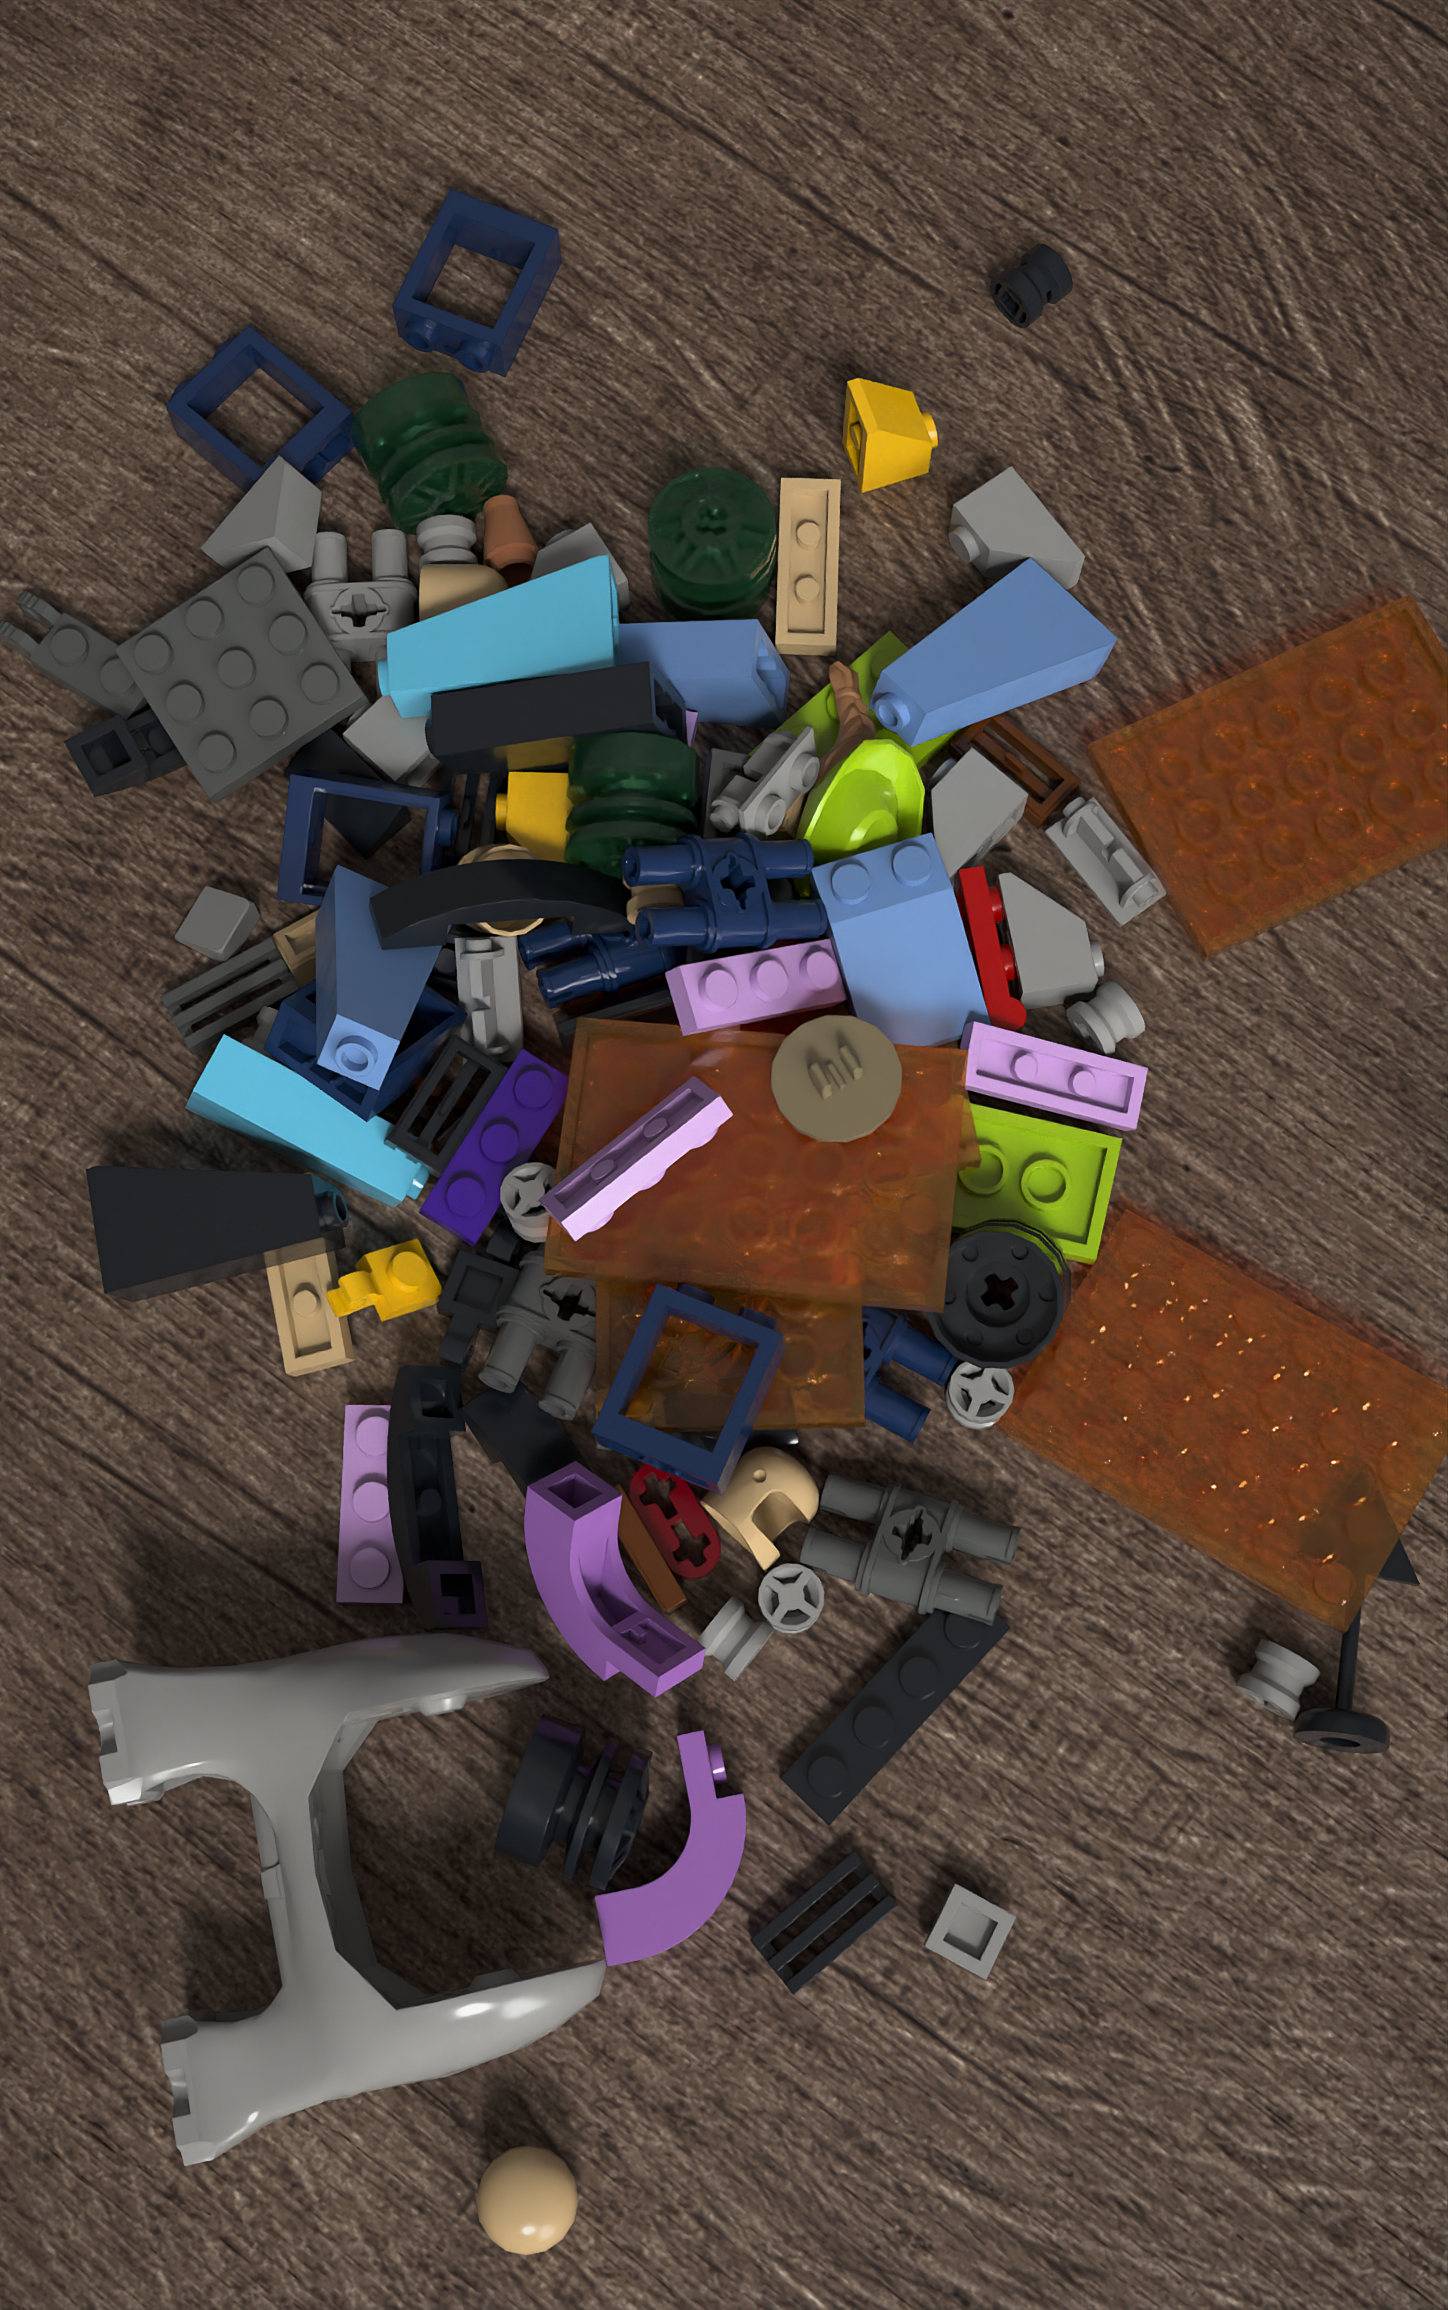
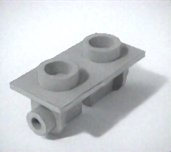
(783, 771)
(1105, 860)
(490, 995)

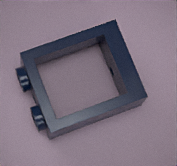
(496, 235)
(311, 451)
(306, 820)
(427, 1034)
(665, 1451)

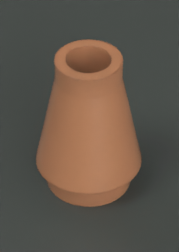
(508, 540)

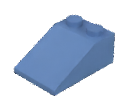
(901, 942)

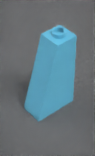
(517, 635)
(303, 1123)

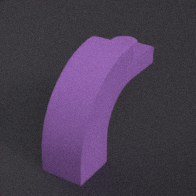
(585, 1588)
(671, 1908)

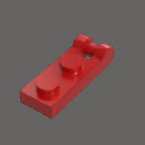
(994, 963)

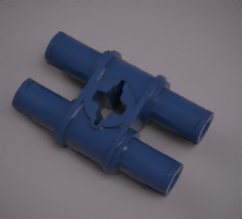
(724, 892)
(605, 961)
(892, 1338)

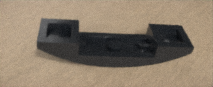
(124, 753)
(494, 891)
(424, 1500)

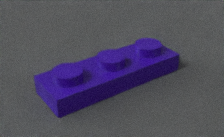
(495, 1145)

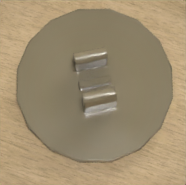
(836, 1078)

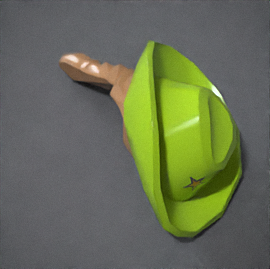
(864, 787)

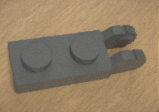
(76, 659)

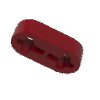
(661, 1530)

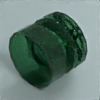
(428, 450)
(712, 546)
(626, 795)

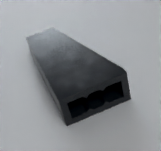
(539, 719)
(201, 1226)

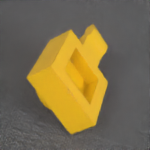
(390, 1279)

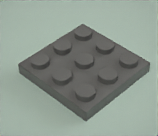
(241, 675)

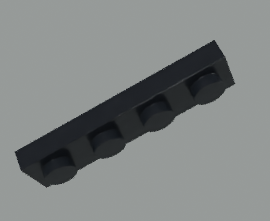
(889, 1710)

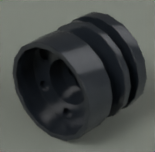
(990, 1328)
(574, 1802)

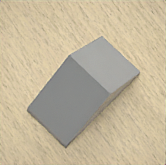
(274, 514)

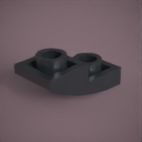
(519, 1434)

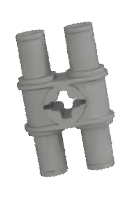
(384, 601)

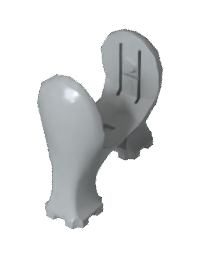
(286, 1739)

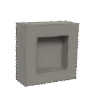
(969, 1931)

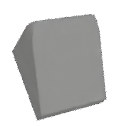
(218, 924)

